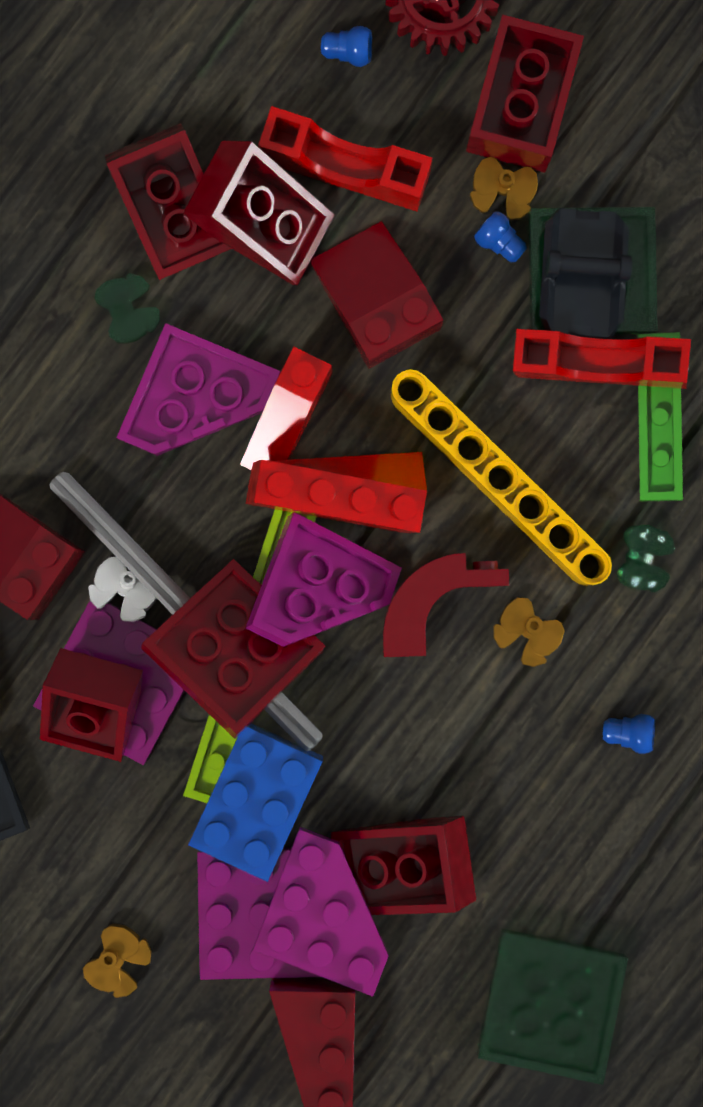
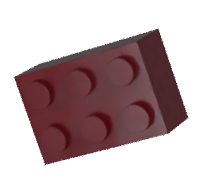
(524, 93)

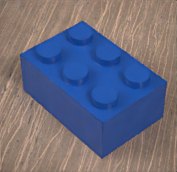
(256, 801)

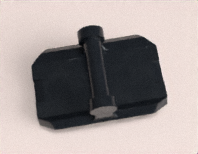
(584, 273)

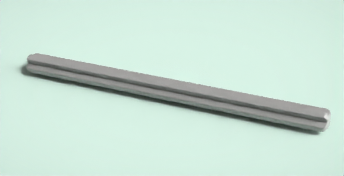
(164, 588)

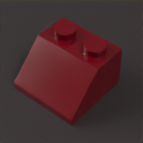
(89, 704)

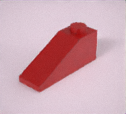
(288, 408)

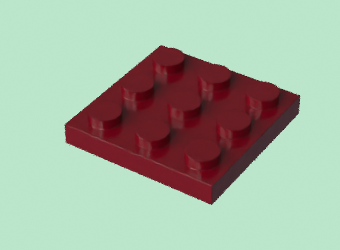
(220, 660)

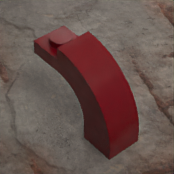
(407, 613)

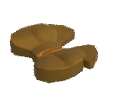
(493, 180)
(542, 636)
(119, 945)

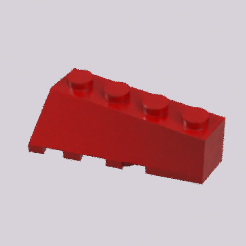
(359, 490)

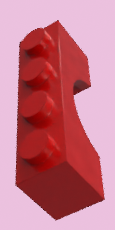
(380, 173)
(609, 361)

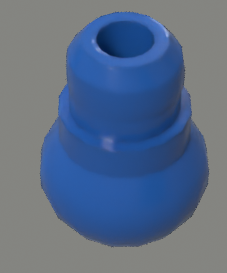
(348, 46)
(500, 237)
(632, 733)

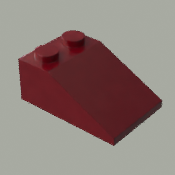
(156, 186)
(259, 210)
(377, 294)
(32, 561)
(411, 865)

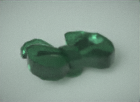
(127, 324)
(637, 570)

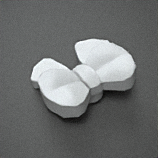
(114, 578)

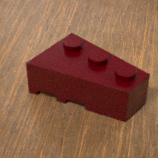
(318, 1036)

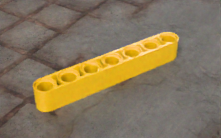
(520, 484)

